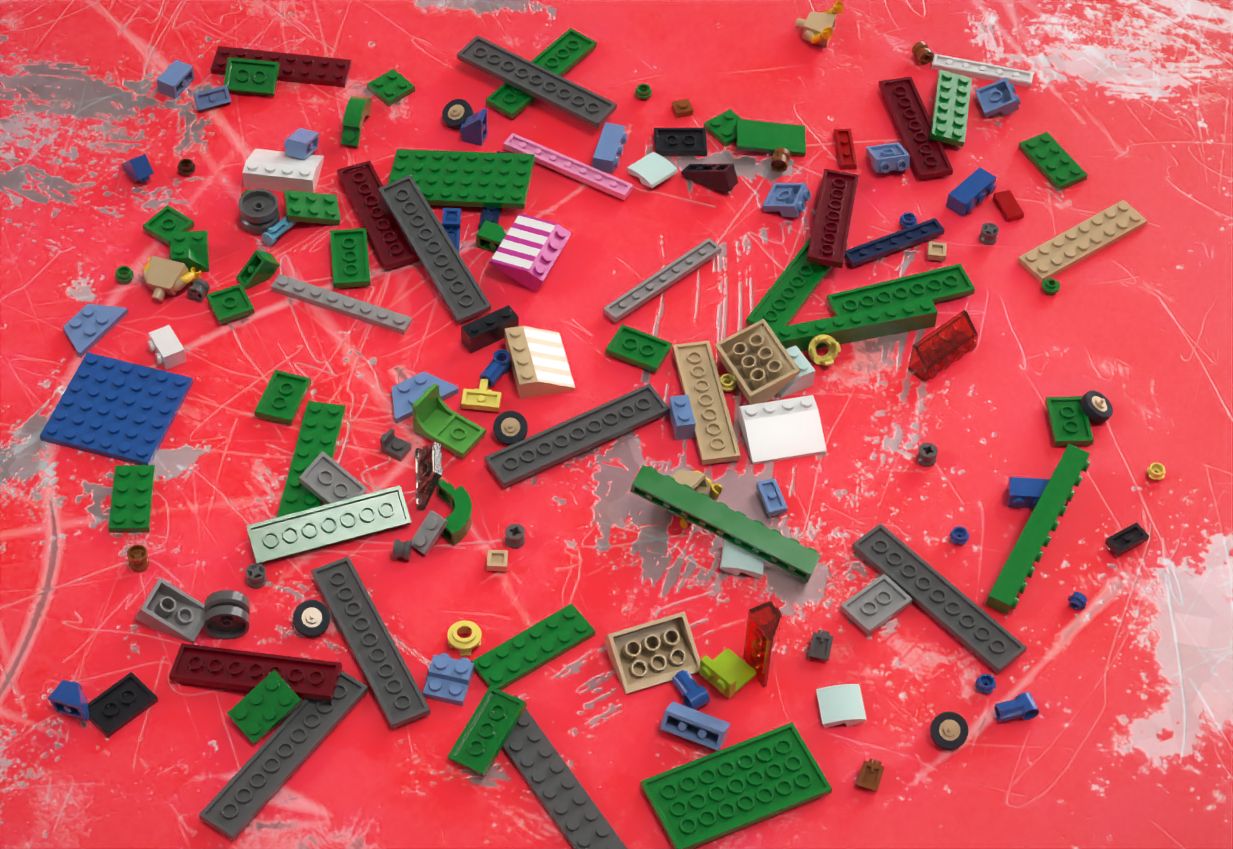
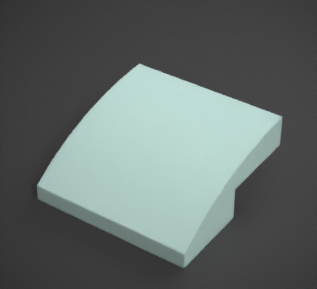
(652, 169)
(739, 560)
(841, 705)

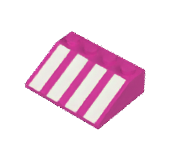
(530, 250)

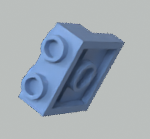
(998, 98)
(888, 157)
(787, 198)
(448, 679)

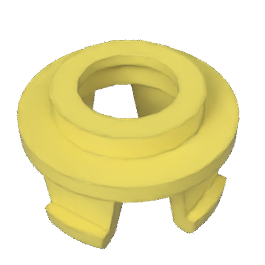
(833, 349)
(464, 645)

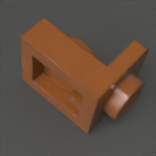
(871, 775)

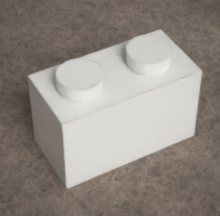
(166, 347)

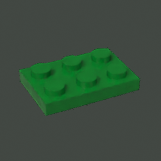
(251, 76)
(311, 207)
(638, 348)
(282, 397)
(1068, 421)
(264, 707)

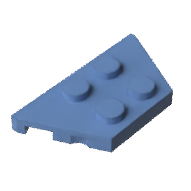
(92, 325)
(413, 388)

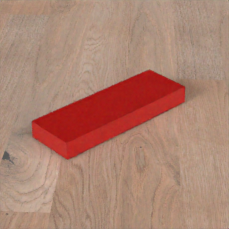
(845, 149)

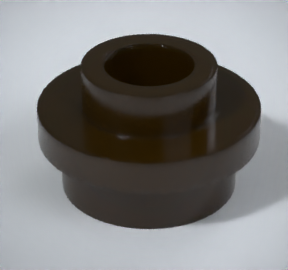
(186, 167)

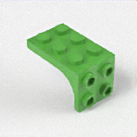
(444, 426)

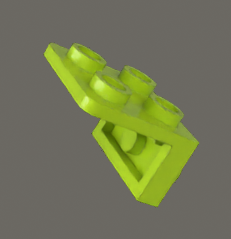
(726, 672)

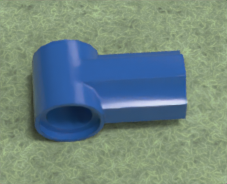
(497, 367)
(693, 695)
(1021, 706)

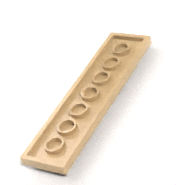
(1082, 241)
(703, 386)

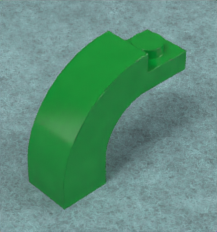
(353, 119)
(461, 518)

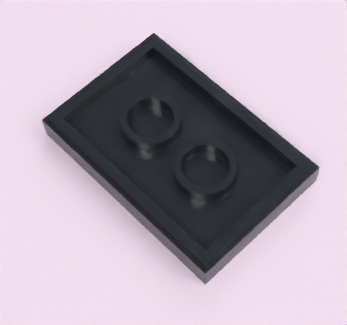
(680, 141)
(120, 704)

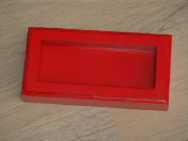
(1008, 205)

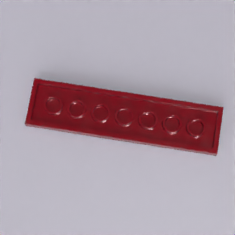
(292, 67)
(914, 128)
(832, 218)
(381, 227)
(247, 669)

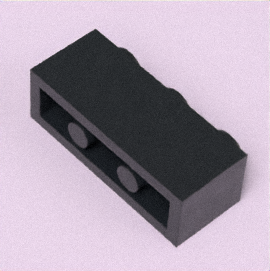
(488, 329)

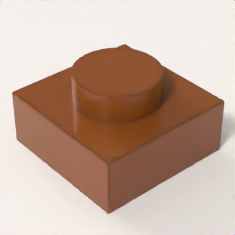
(682, 108)

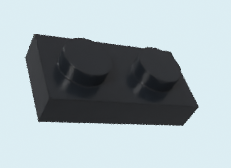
(1127, 539)

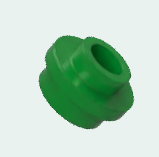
(643, 91)
(124, 274)
(1050, 286)

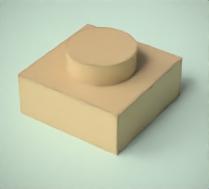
(937, 251)
(497, 560)

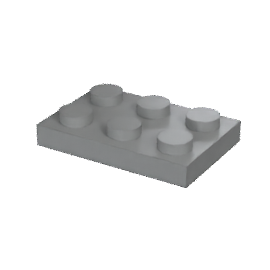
(330, 480)
(876, 604)

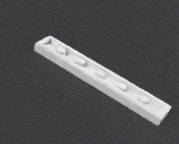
(982, 70)

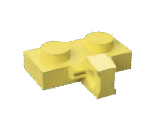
(481, 398)

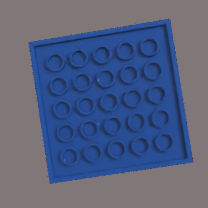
(117, 409)

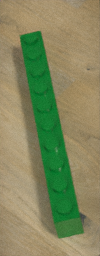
(860, 325)
(725, 522)
(1037, 529)

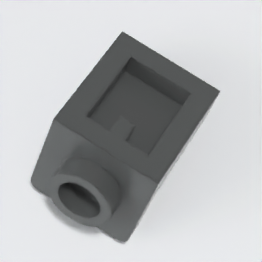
(394, 446)
(821, 645)

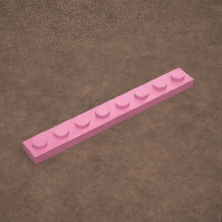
(569, 166)

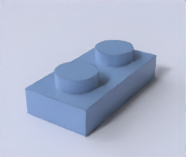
(211, 97)
(771, 497)

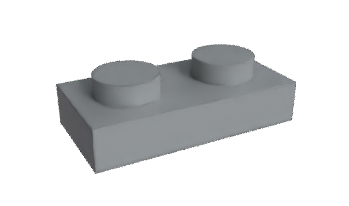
(429, 532)

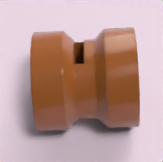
(922, 52)
(780, 159)
(138, 558)

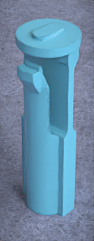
(271, 236)

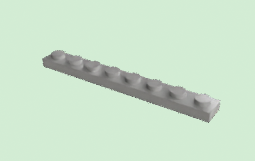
(662, 280)
(341, 304)

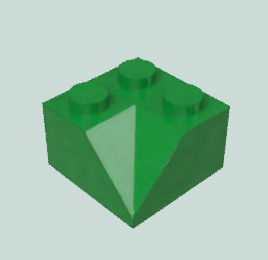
(191, 249)

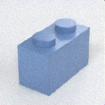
(175, 79)
(301, 143)
(682, 417)

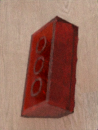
(943, 347)
(762, 640)

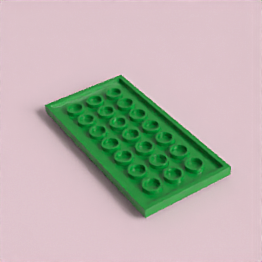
(467, 177)
(735, 787)

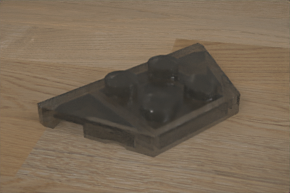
(428, 472)

